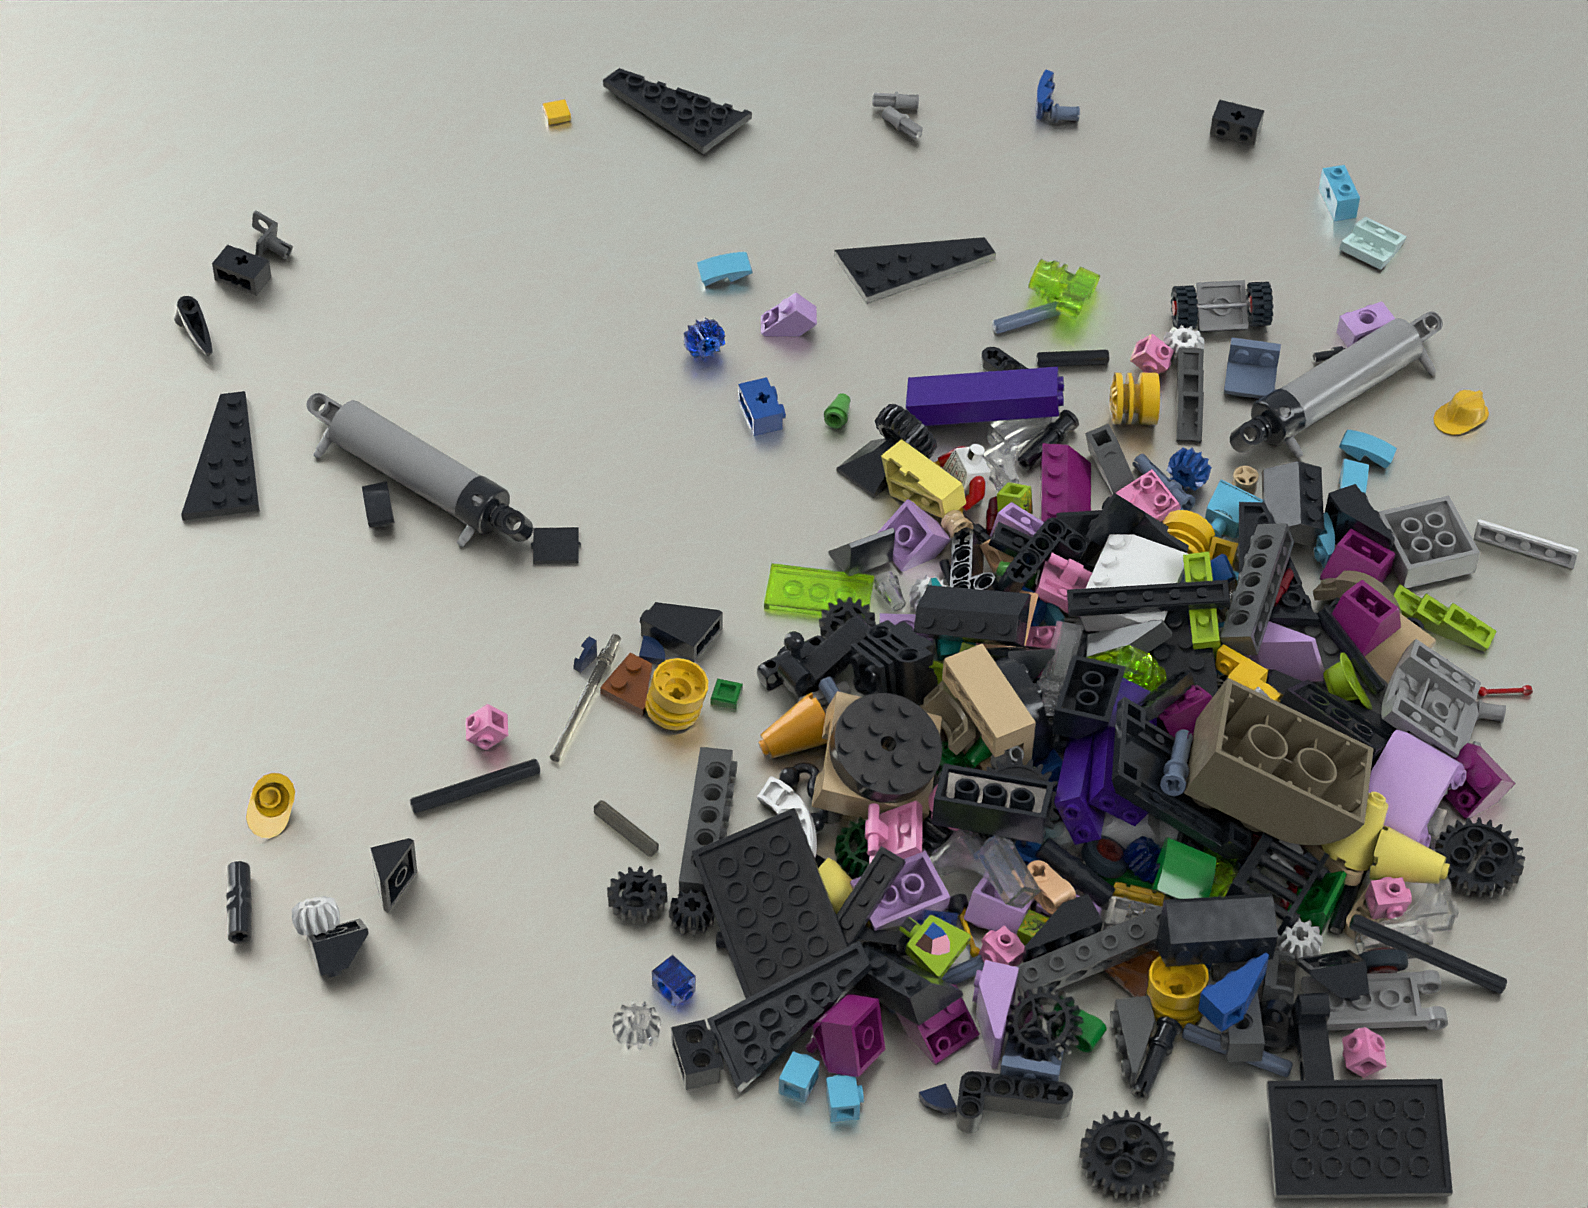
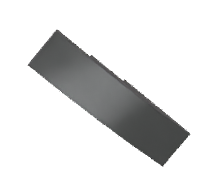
(1189, 394)

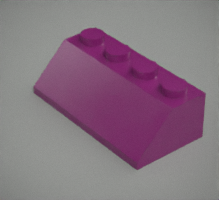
(1063, 481)

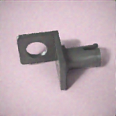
(269, 238)

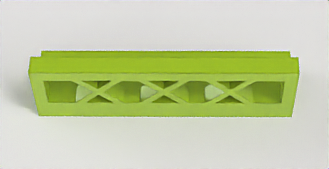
(1203, 621)

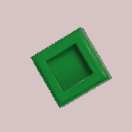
(726, 694)

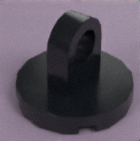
(1277, 1026)

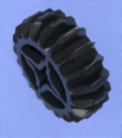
(900, 424)
(1054, 1021)

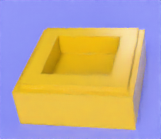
(556, 112)

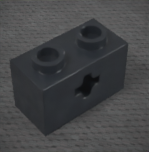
(1237, 122)
(241, 270)

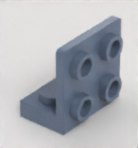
(1251, 368)
(1015, 1064)

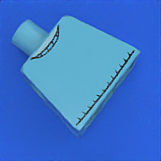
(1224, 509)

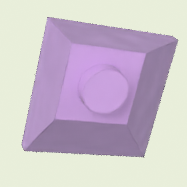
(916, 536)

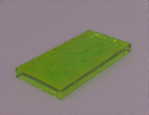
(811, 589)

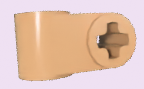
(1053, 887)

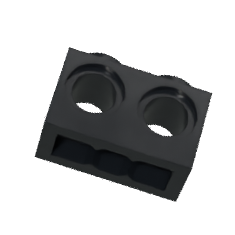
(693, 1054)

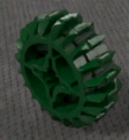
(858, 861)

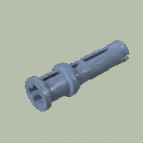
(1145, 465)
(1176, 768)

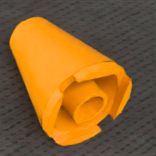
(795, 730)

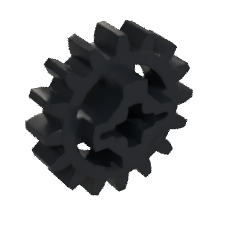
(841, 613)
(637, 894)

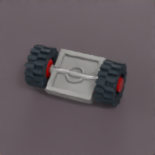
(1222, 305)

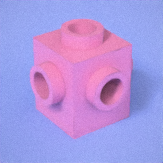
(1152, 355)
(486, 727)
(1387, 898)
(1002, 947)
(1364, 1052)

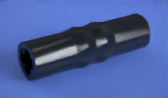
(1075, 871)
(239, 902)

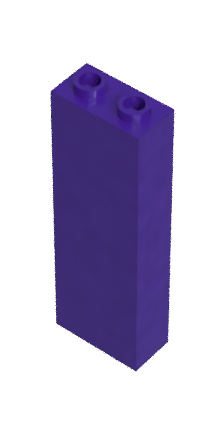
(985, 396)
(1101, 787)
(1072, 794)

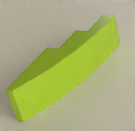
(1445, 621)

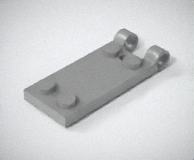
(1385, 1003)

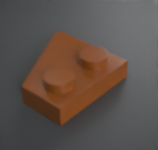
(629, 683)
(1134, 973)

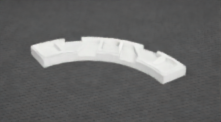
(783, 798)

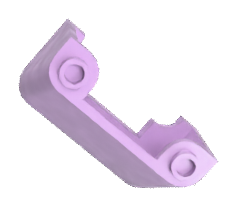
(1413, 782)

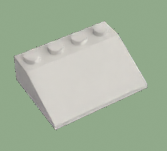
(1132, 562)

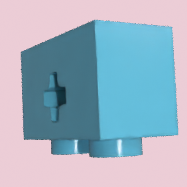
(1339, 193)

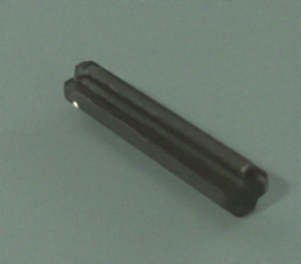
(626, 828)

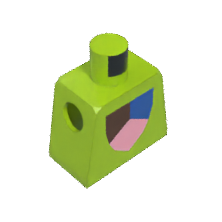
(934, 944)

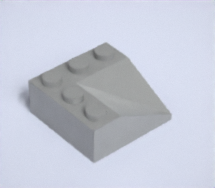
(1430, 542)

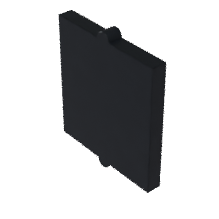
(556, 545)

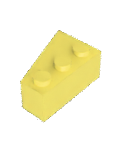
(921, 481)

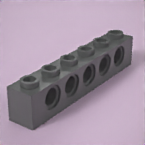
(1257, 588)
(711, 764)
(1090, 954)
(1244, 1039)

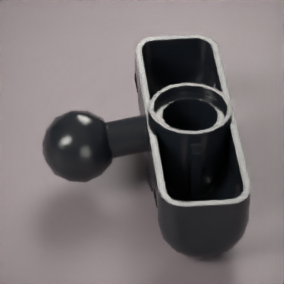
(793, 646)

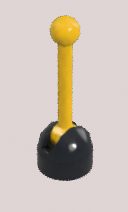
(958, 904)

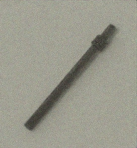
(604, 659)

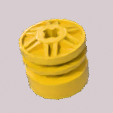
(1135, 398)
(1190, 529)
(676, 694)
(1176, 991)

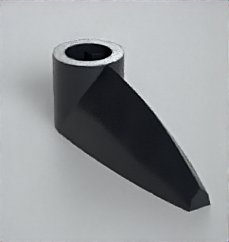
(190, 316)

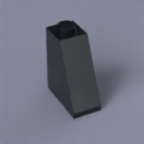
(682, 628)

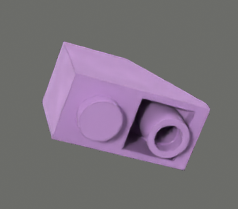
(789, 318)

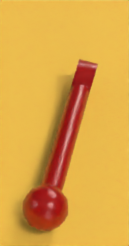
(1525, 690)

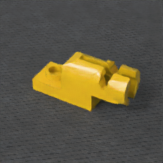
(1244, 671)

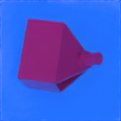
(849, 1035)

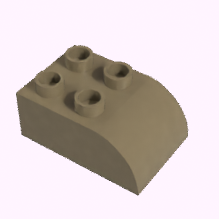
(1277, 769)

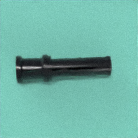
(1055, 433)
(1160, 1046)

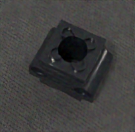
(894, 662)

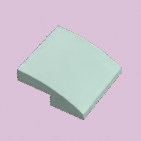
(1372, 243)

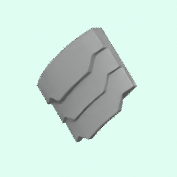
(1431, 699)

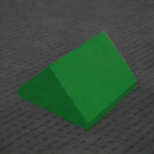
(1321, 900)

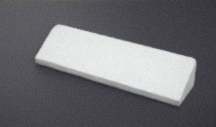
(1526, 544)

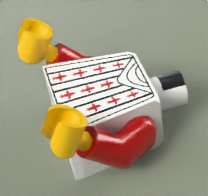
(970, 469)

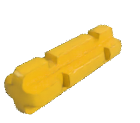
(1138, 894)

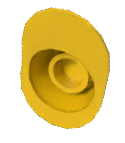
(1461, 413)
(270, 805)

